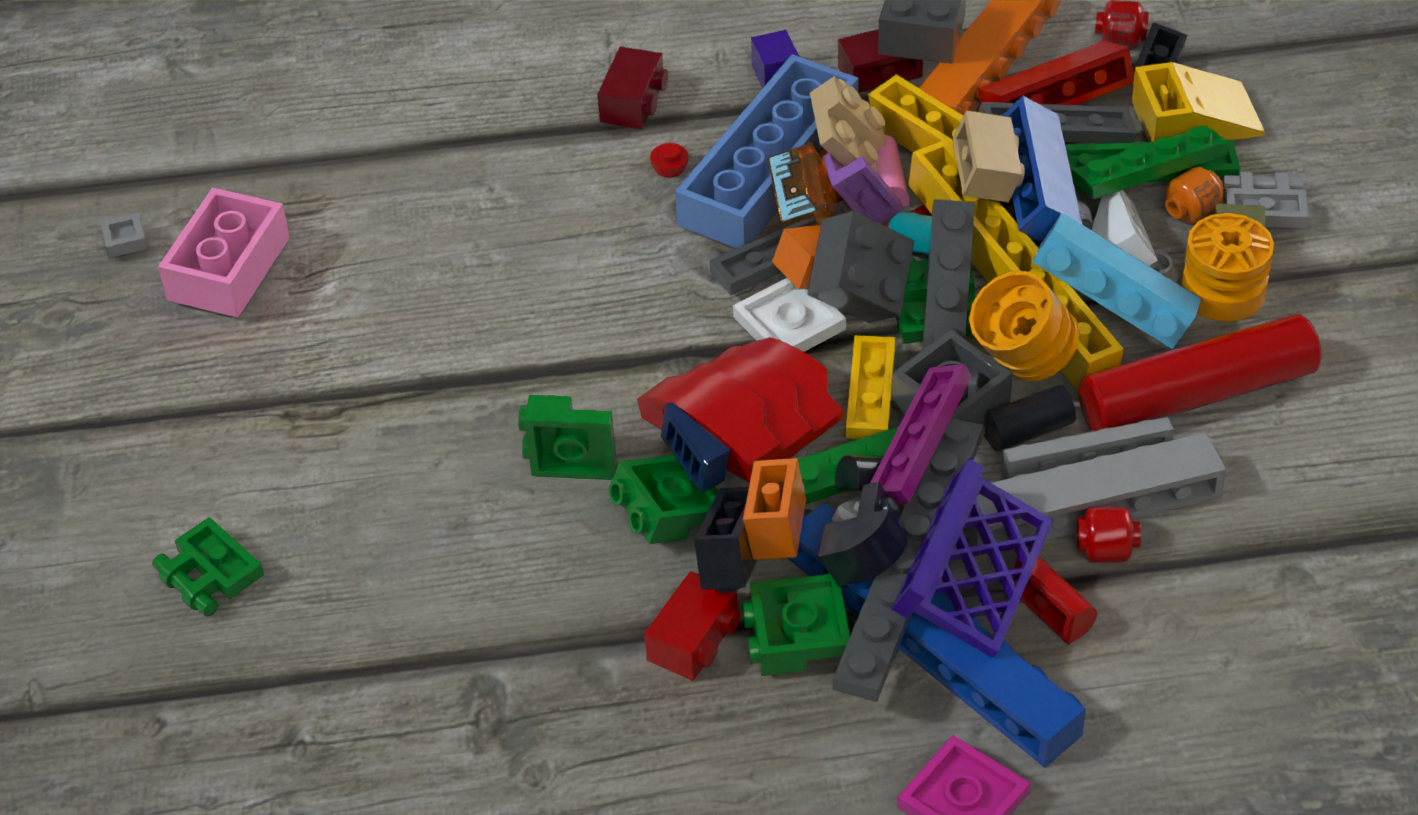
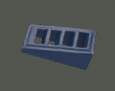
(694, 448)

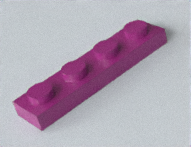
(921, 430)

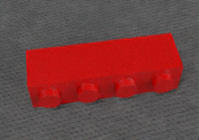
(1068, 78)

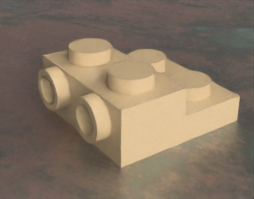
(846, 123)

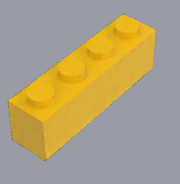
(913, 115)

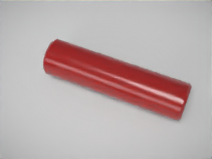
(1201, 373)

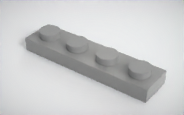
(1083, 447)

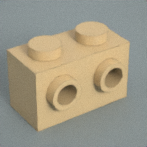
(988, 156)

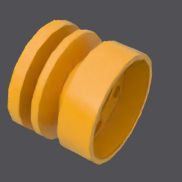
(1228, 266)
(1024, 326)

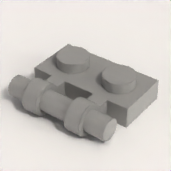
(1280, 194)

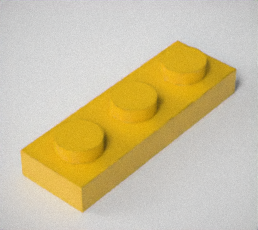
(870, 386)

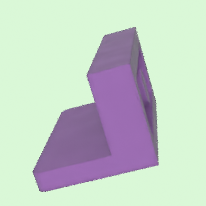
(863, 189)

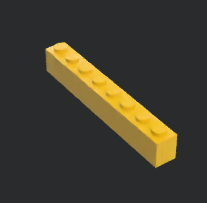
(1003, 248)

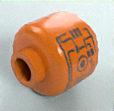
(1193, 195)

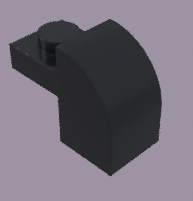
(867, 543)

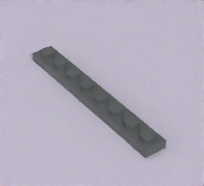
(879, 628)

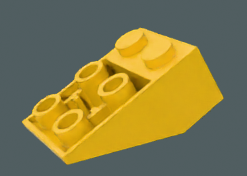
(1179, 97)

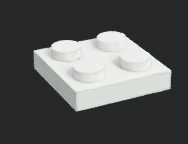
(789, 316)

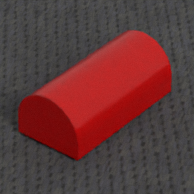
(1057, 602)

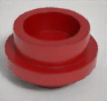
(669, 159)

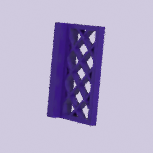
(938, 549)

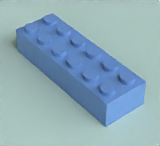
(732, 186)

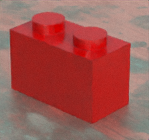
(691, 628)

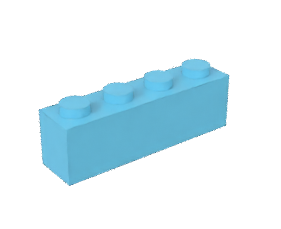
(1117, 280)

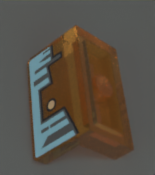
(800, 185)

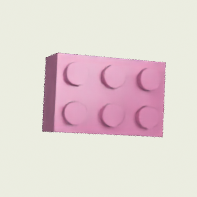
(224, 252)

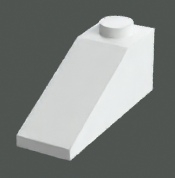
(1122, 226)

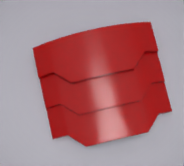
(754, 399)

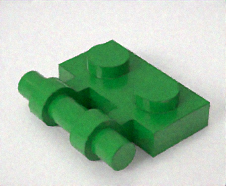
(219, 560)

